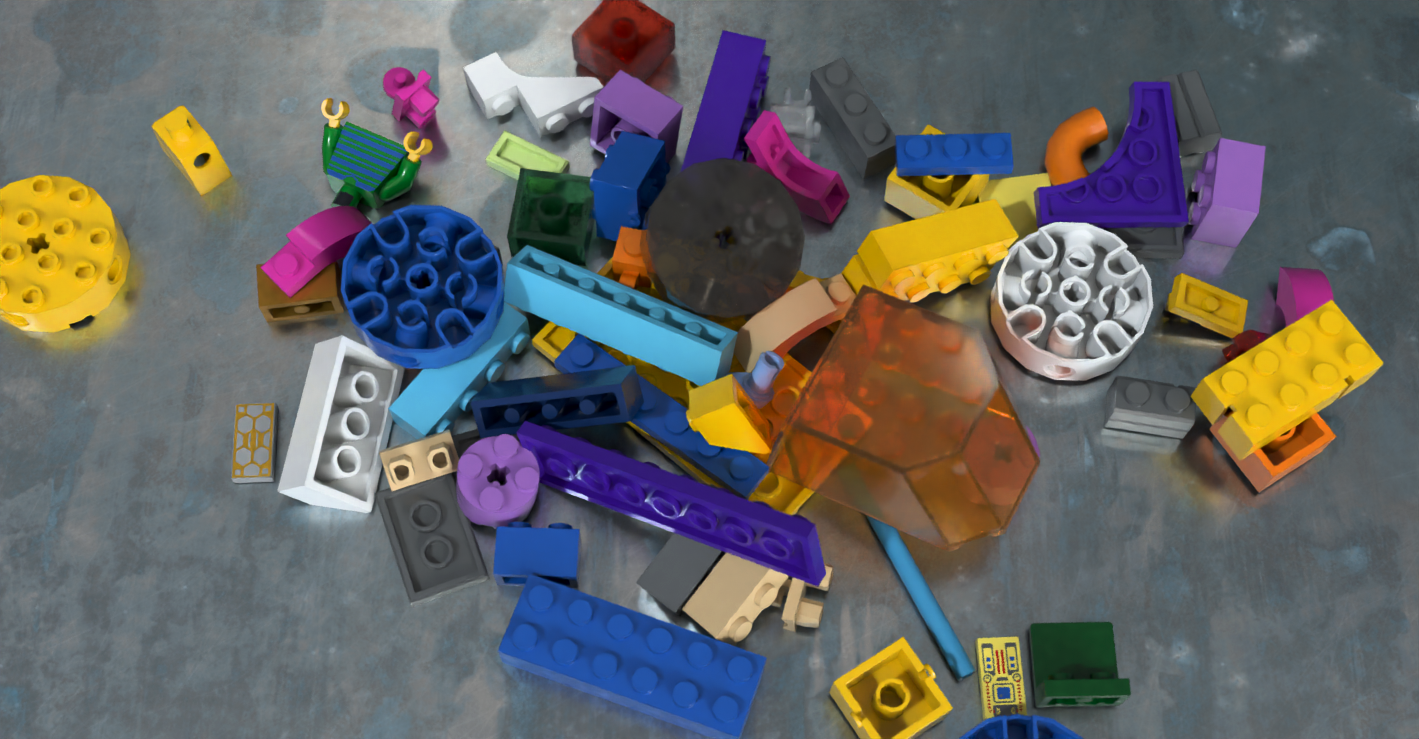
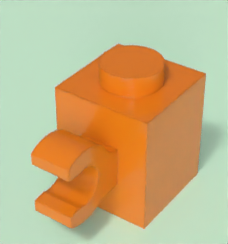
(628, 261)

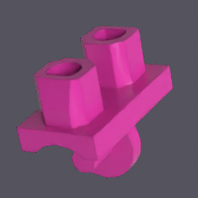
(410, 96)

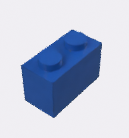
(543, 552)

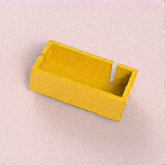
(932, 252)
(1286, 379)

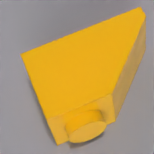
(728, 416)

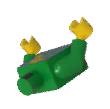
(367, 165)

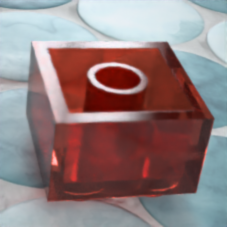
(623, 38)

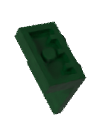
(1076, 665)

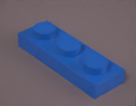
(953, 154)

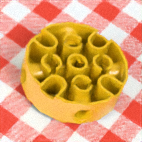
(57, 253)

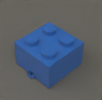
(627, 183)

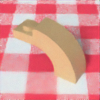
(793, 318)

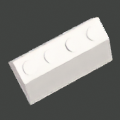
(341, 427)

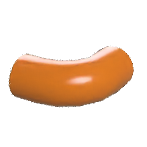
(1070, 141)

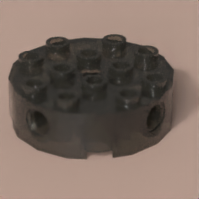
(754, 217)

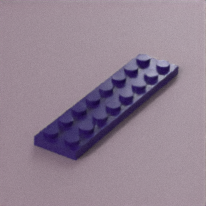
(677, 503)

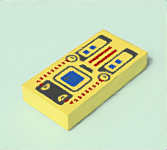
(1000, 676)

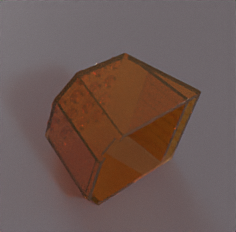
(909, 426)

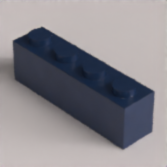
(558, 401)

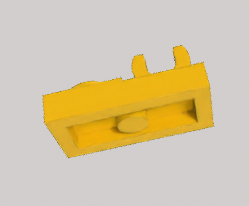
(1207, 305)

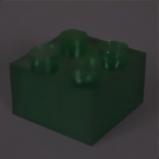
(552, 215)

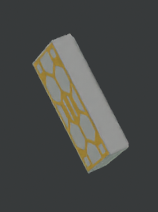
(254, 442)

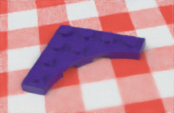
(1138, 182)

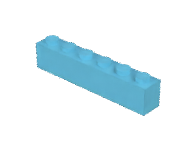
(619, 316)

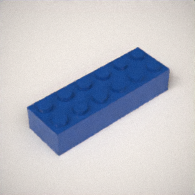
(632, 659)

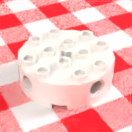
(1070, 301)

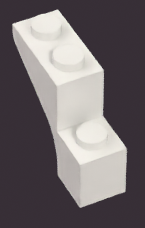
(547, 101)

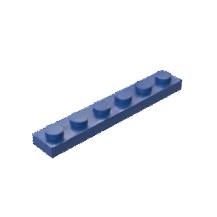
(668, 424)

